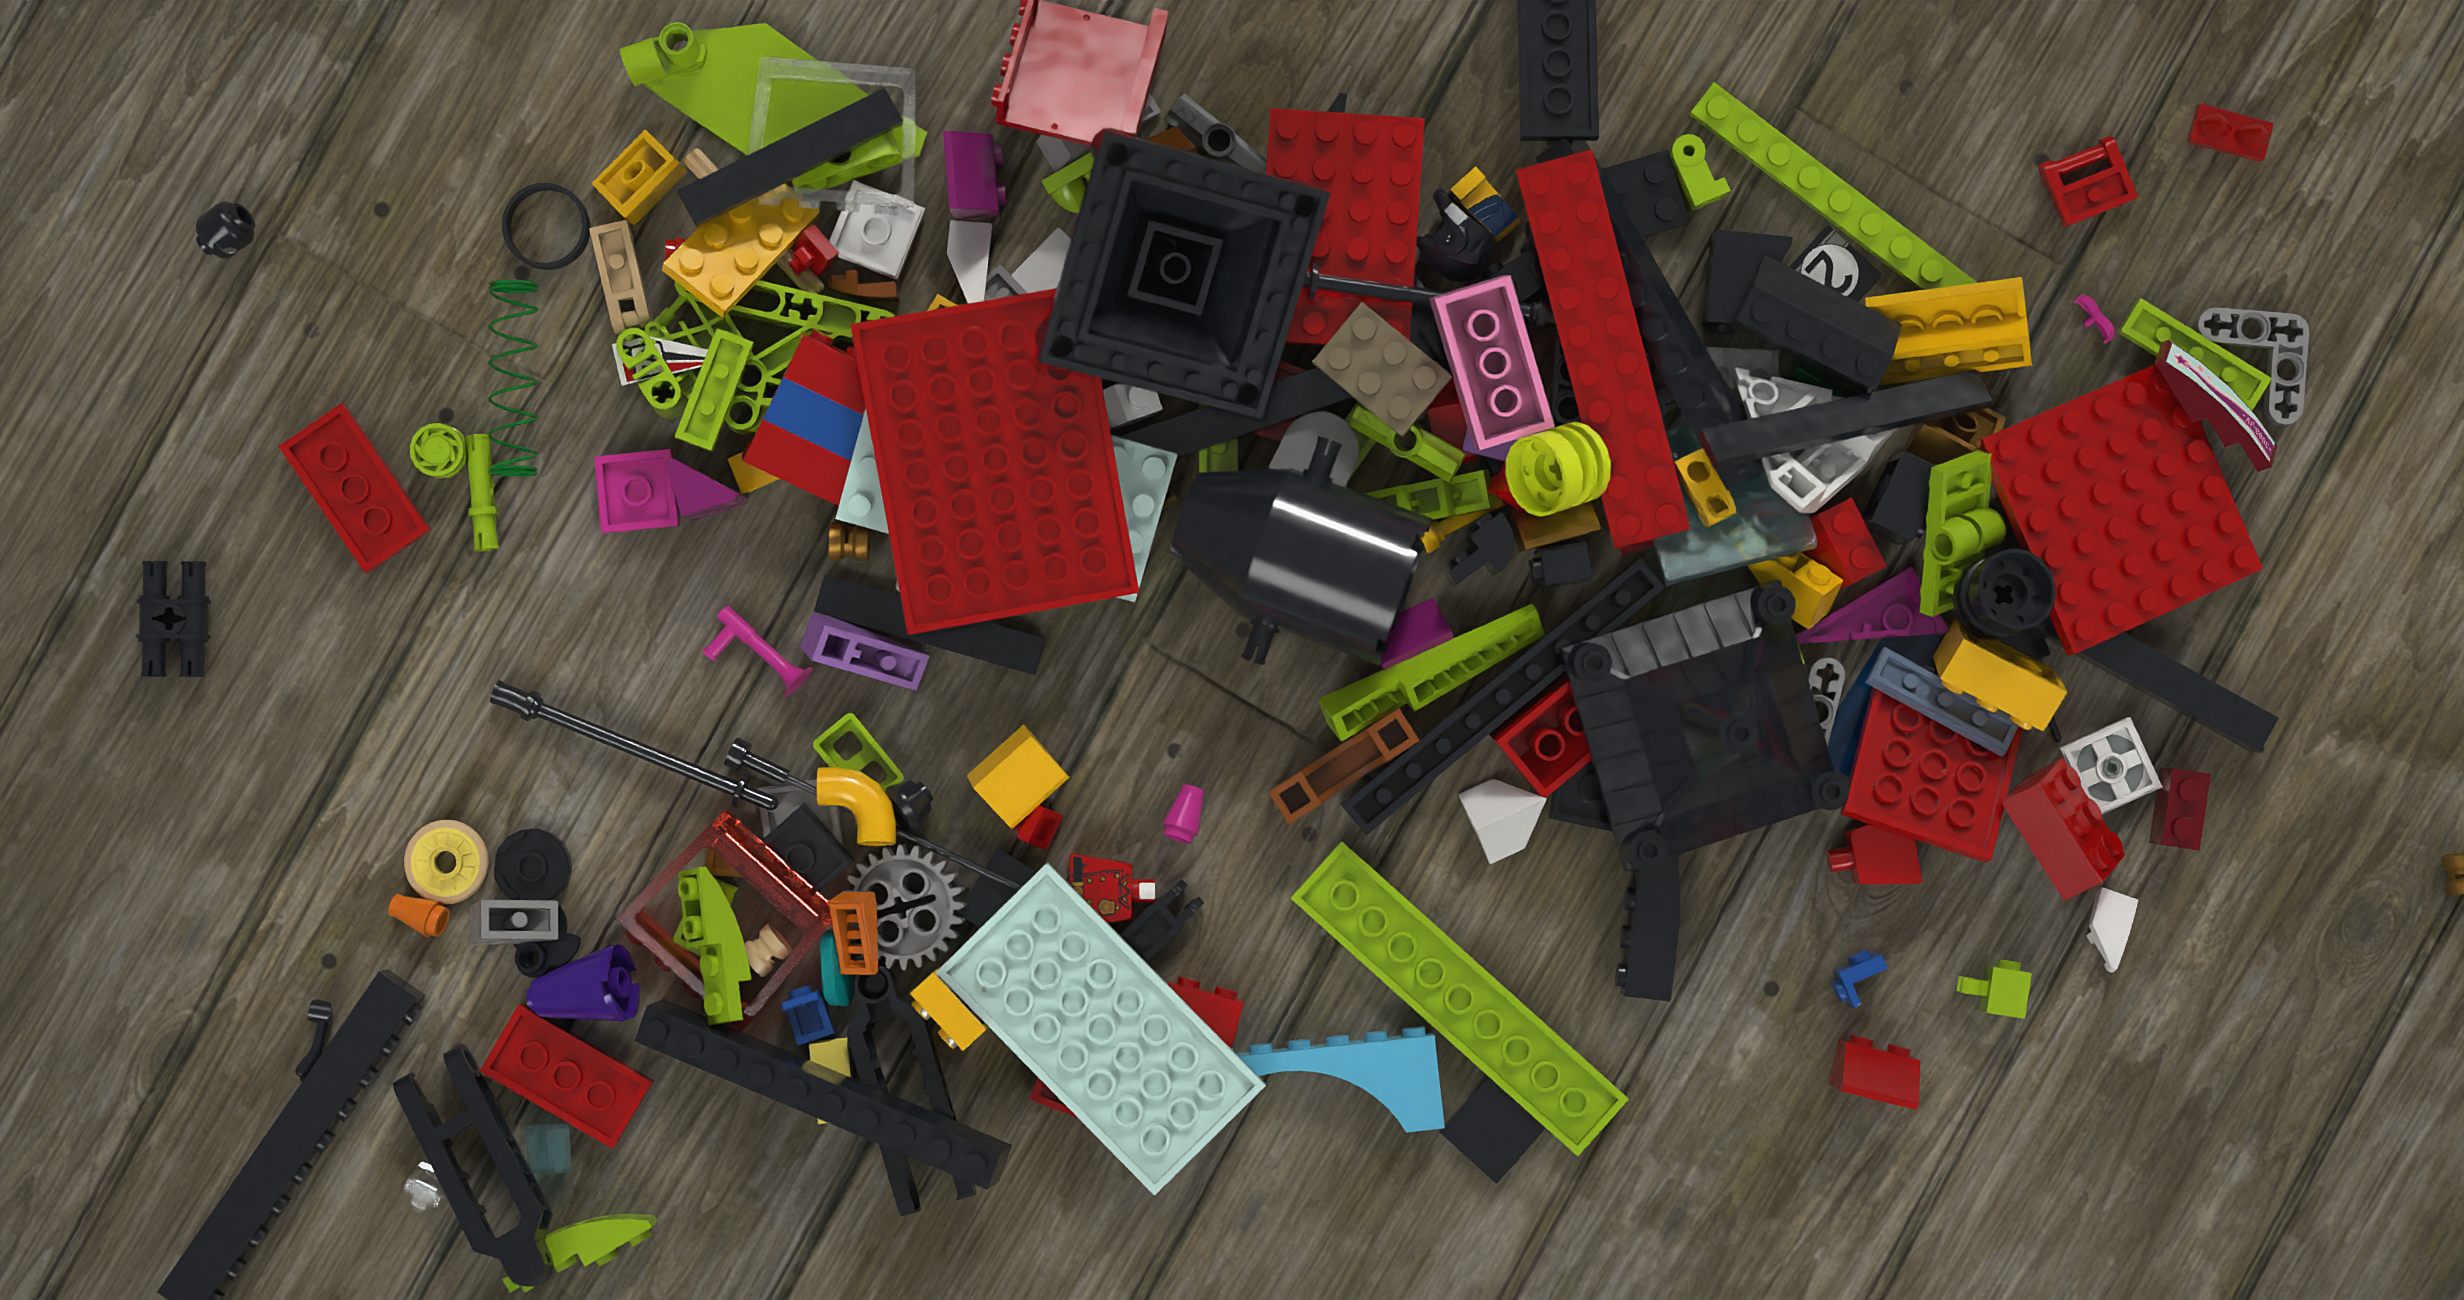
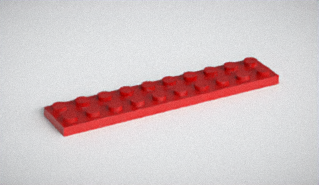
(1603, 345)

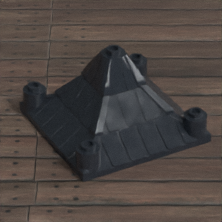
(1182, 274)
(1702, 725)

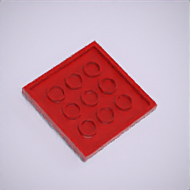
(1928, 780)

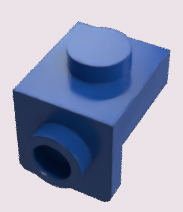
(1859, 966)
(808, 1014)

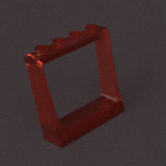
(765, 873)

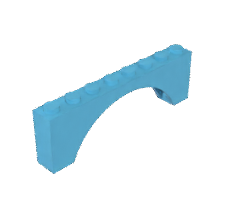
(1393, 1069)

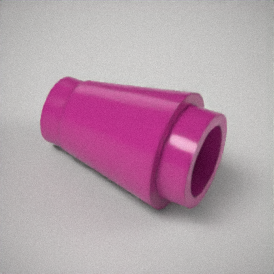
(1184, 815)

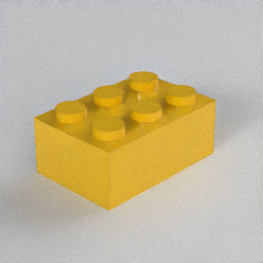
(1999, 677)

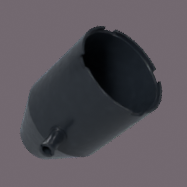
(1301, 554)

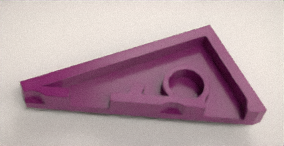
(1882, 612)

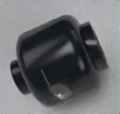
(225, 230)

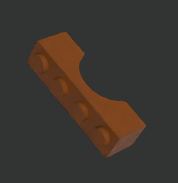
(1343, 765)

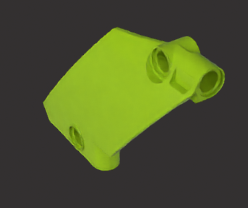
(717, 84)

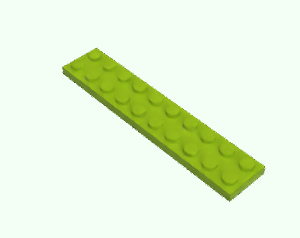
(1459, 998)

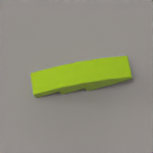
(1441, 498)

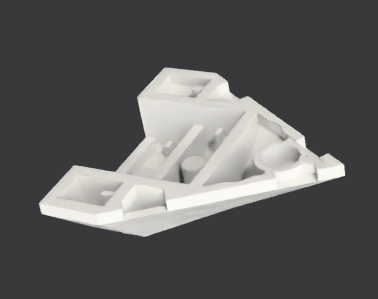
(1812, 474)

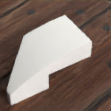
(2111, 925)

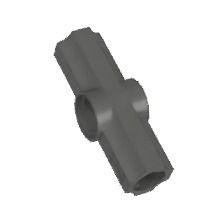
(1200, 126)

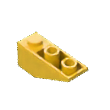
(1809, 582)

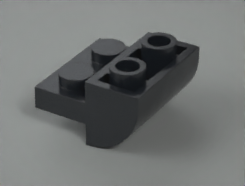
(1492, 546)

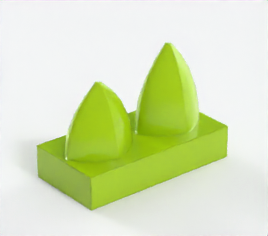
(1067, 184)

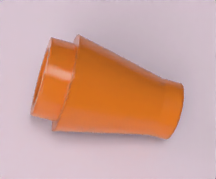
(422, 915)

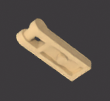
(620, 274)

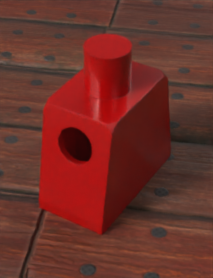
(1876, 856)

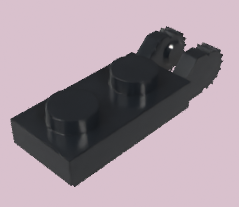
(1158, 924)

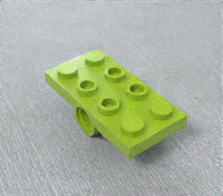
(1957, 526)

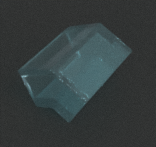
(548, 1147)

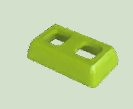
(870, 751)

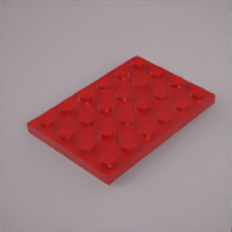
(1371, 214)

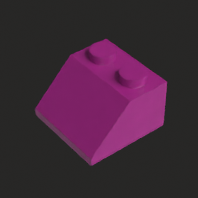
(973, 175)

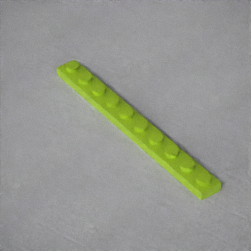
(1825, 192)

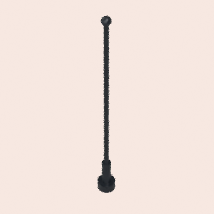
(740, 755)

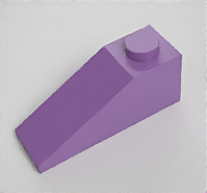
(862, 651)

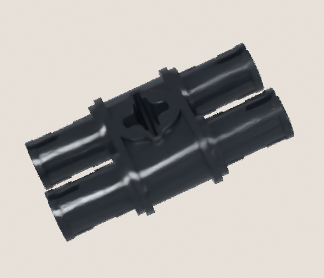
(157, 605)

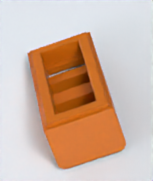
(866, 917)

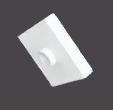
(876, 239)

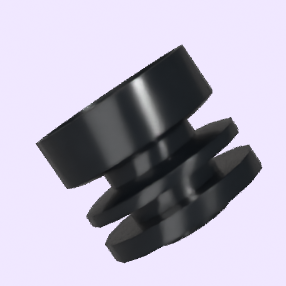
(2022, 590)

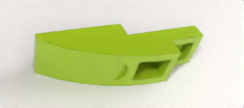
(714, 929)
(594, 1240)

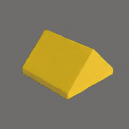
(639, 177)
(1017, 777)

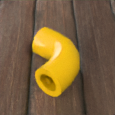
(864, 798)

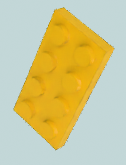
(736, 251)

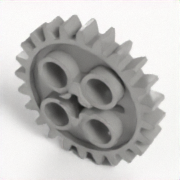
(894, 873)

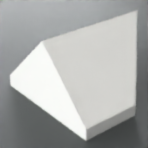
(1501, 816)

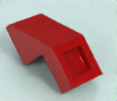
(1447, 418)

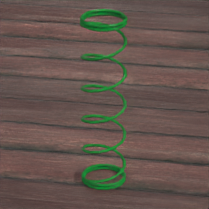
(513, 286)

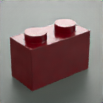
(2180, 808)

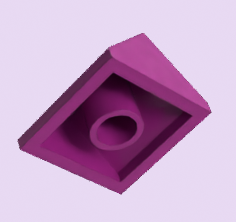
(699, 494)
(1415, 633)

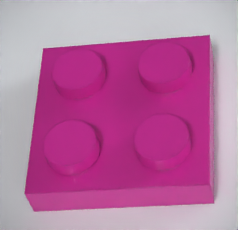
(635, 492)

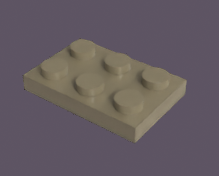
(1382, 369)

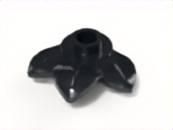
(551, 952)

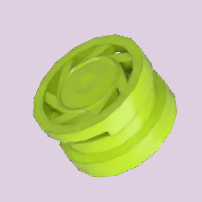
(439, 450)

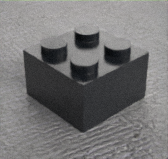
(1900, 499)

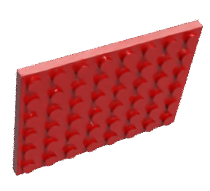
(990, 465)

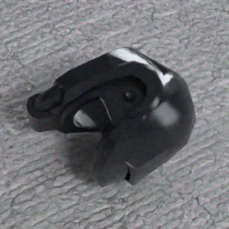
(1460, 247)

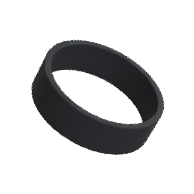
(518, 198)

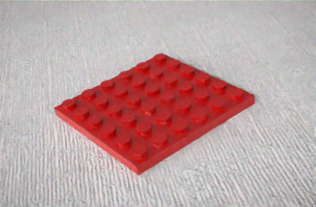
(2120, 507)

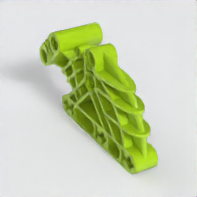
(831, 318)

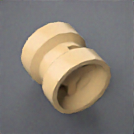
(765, 950)

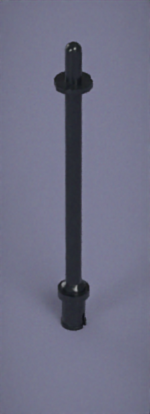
(1537, 312)
(532, 706)

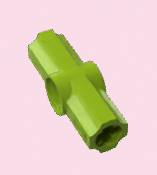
(1429, 452)

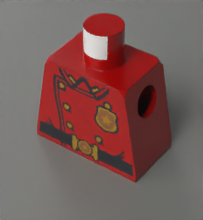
(1109, 885)

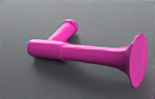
(737, 626)

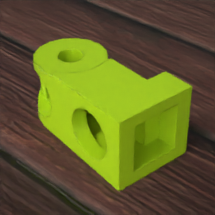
(1694, 174)

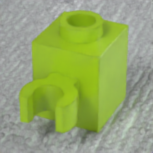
(2002, 989)

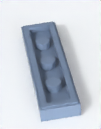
(1927, 695)

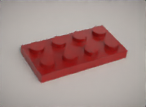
(355, 488)
(566, 1075)

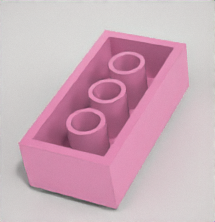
(1492, 362)

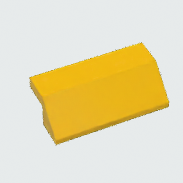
(1956, 330)

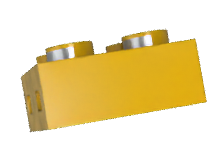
(957, 1020)

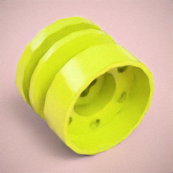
(1557, 468)

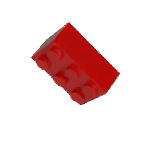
(2064, 828)

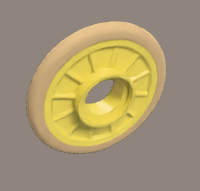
(470, 861)

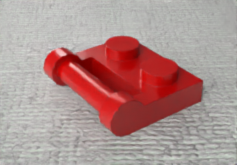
(2091, 194)

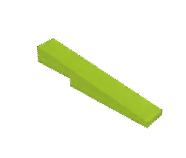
(1429, 673)

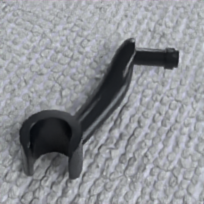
(320, 1013)

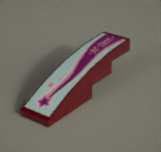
(2209, 397)

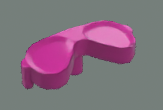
(2103, 324)

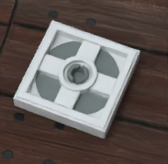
(2112, 765)

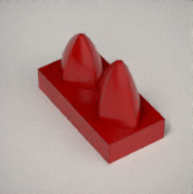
(2230, 132)

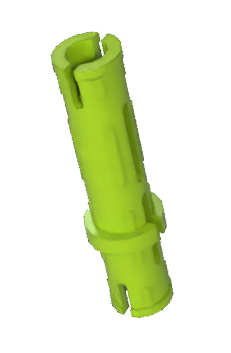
(482, 493)

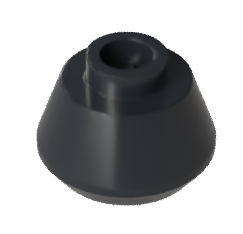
(910, 803)

